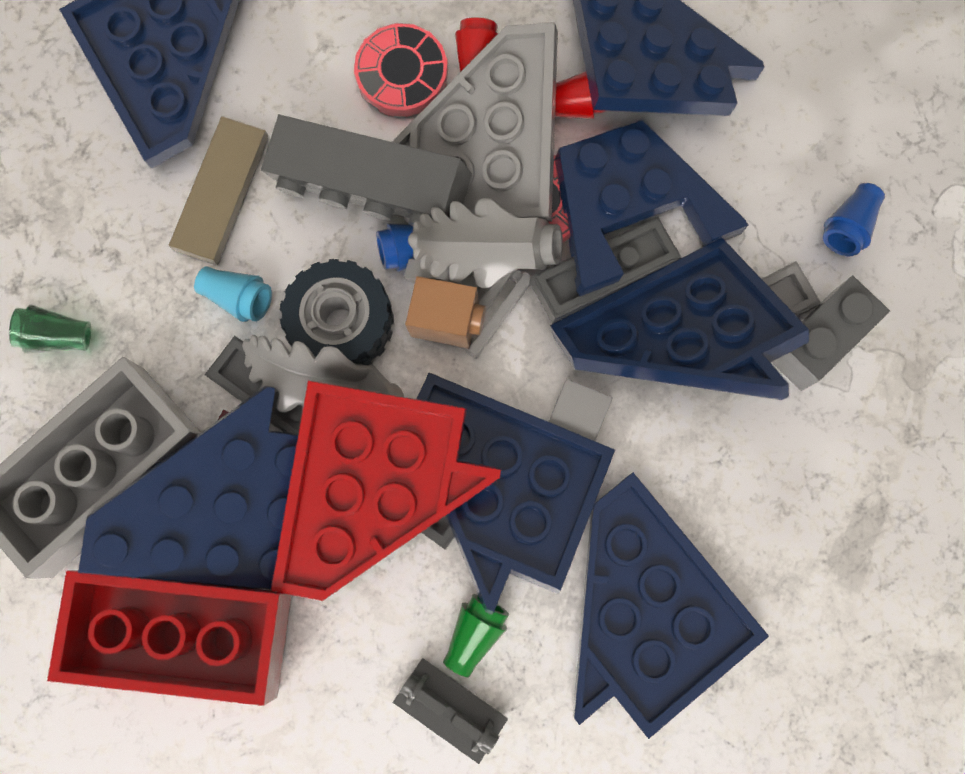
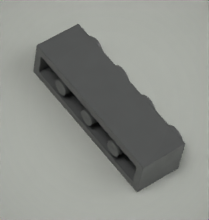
(362, 171)

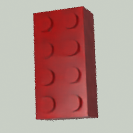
(170, 638)

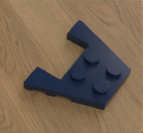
(625, 180)

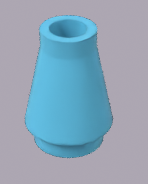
(237, 293)

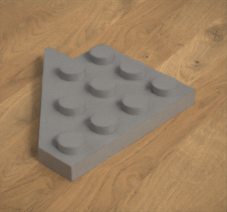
(500, 121)

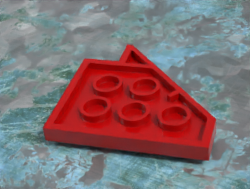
(366, 483)

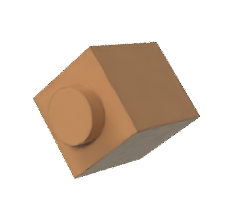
(444, 312)

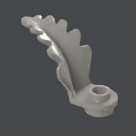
(487, 243)
(292, 370)

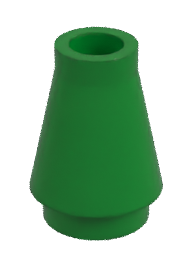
(474, 636)

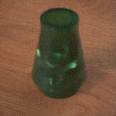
(47, 331)

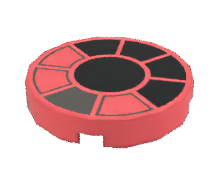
(401, 69)

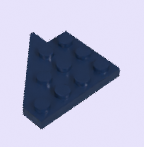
(659, 58)
(154, 63)
(691, 326)
(539, 505)
(203, 510)
(652, 614)

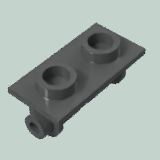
(451, 711)

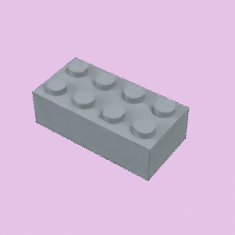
(81, 461)

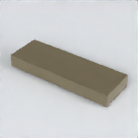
(219, 190)

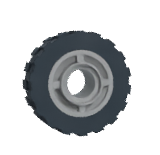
(335, 287)

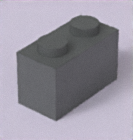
(833, 332)

